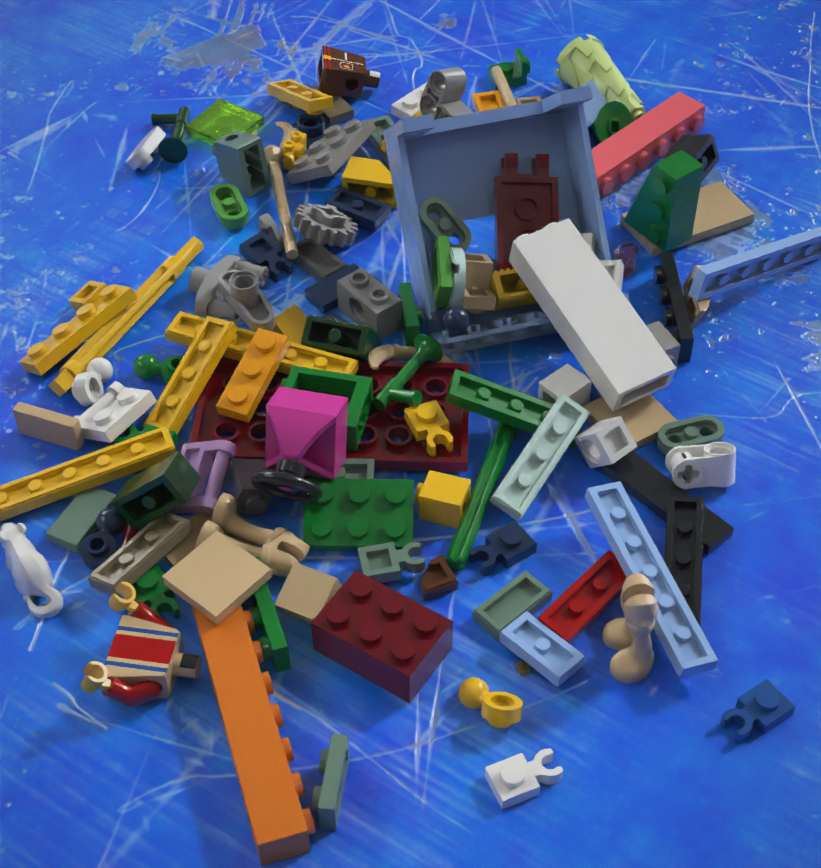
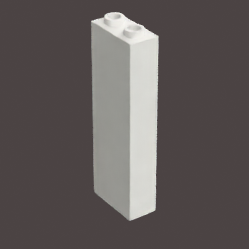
(591, 314)

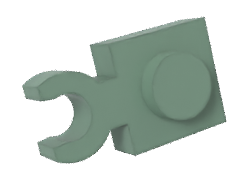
(385, 563)

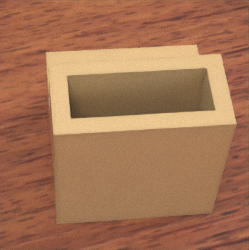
(306, 592)

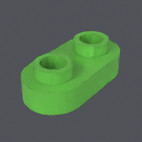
(229, 206)

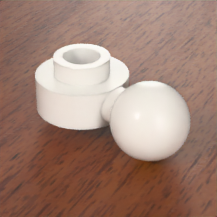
(89, 385)

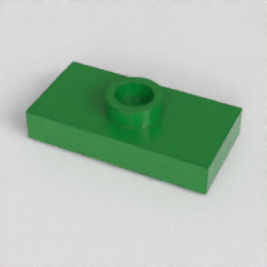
(411, 314)

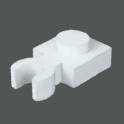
(518, 780)

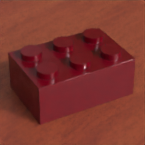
(382, 635)

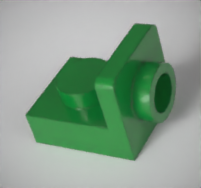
(515, 71)

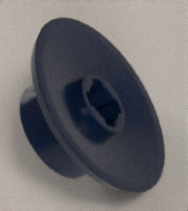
(312, 126)

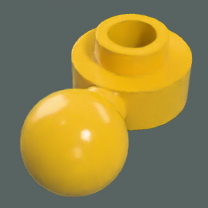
(498, 708)

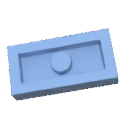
(542, 648)

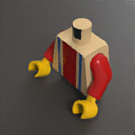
(142, 657)

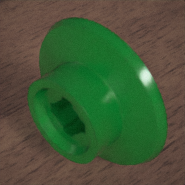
(611, 119)

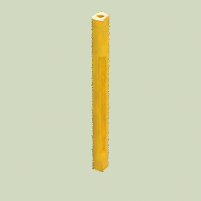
(109, 334)

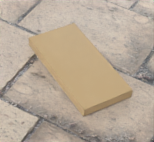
(716, 213)

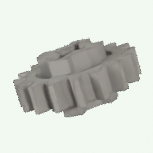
(325, 225)

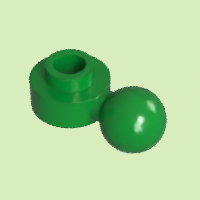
(147, 367)

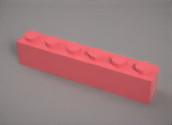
(645, 140)

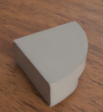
(269, 226)

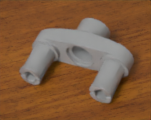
(205, 285)
(246, 298)

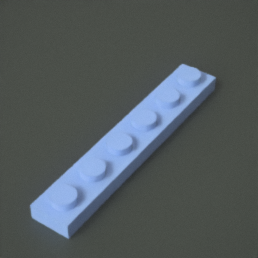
(756, 264)
(637, 553)

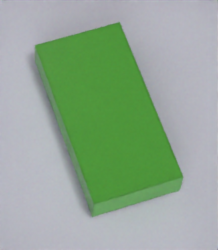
(441, 271)

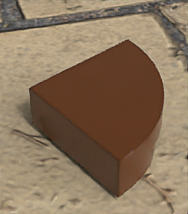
(437, 579)

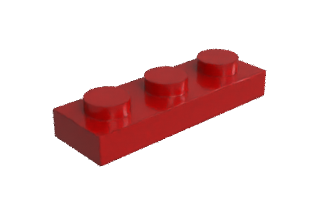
(585, 598)

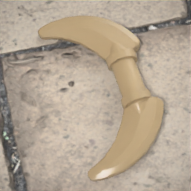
(395, 352)

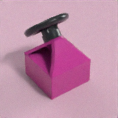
(302, 438)

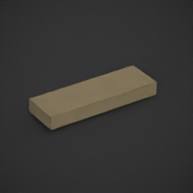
(140, 553)

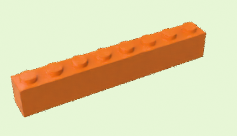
(253, 737)

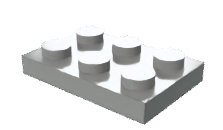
(331, 150)

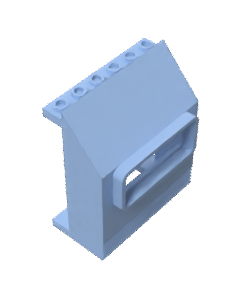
(459, 162)

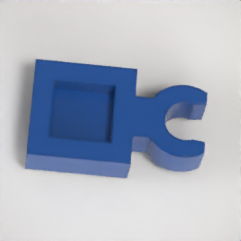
(759, 708)

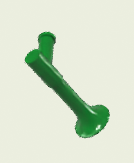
(426, 350)

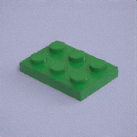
(359, 514)

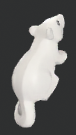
(29, 570)

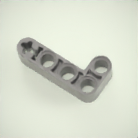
(444, 94)

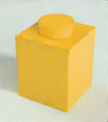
(442, 498)

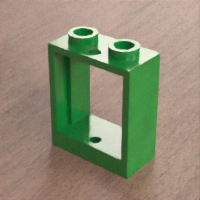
(355, 387)

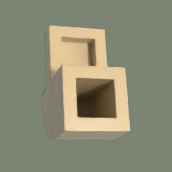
(478, 295)

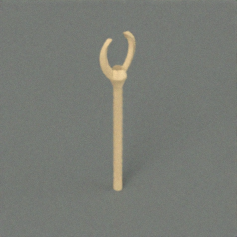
(273, 158)

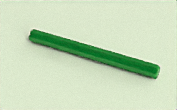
(480, 495)

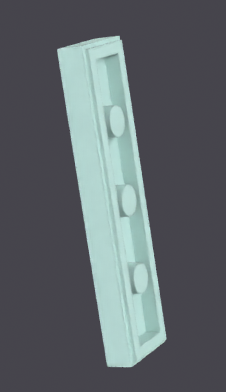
(539, 457)

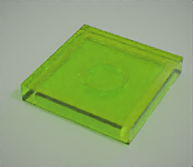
(221, 120)

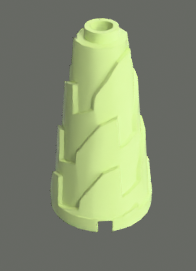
(589, 61)

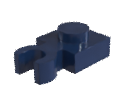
(265, 252)
(506, 545)

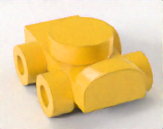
(294, 149)

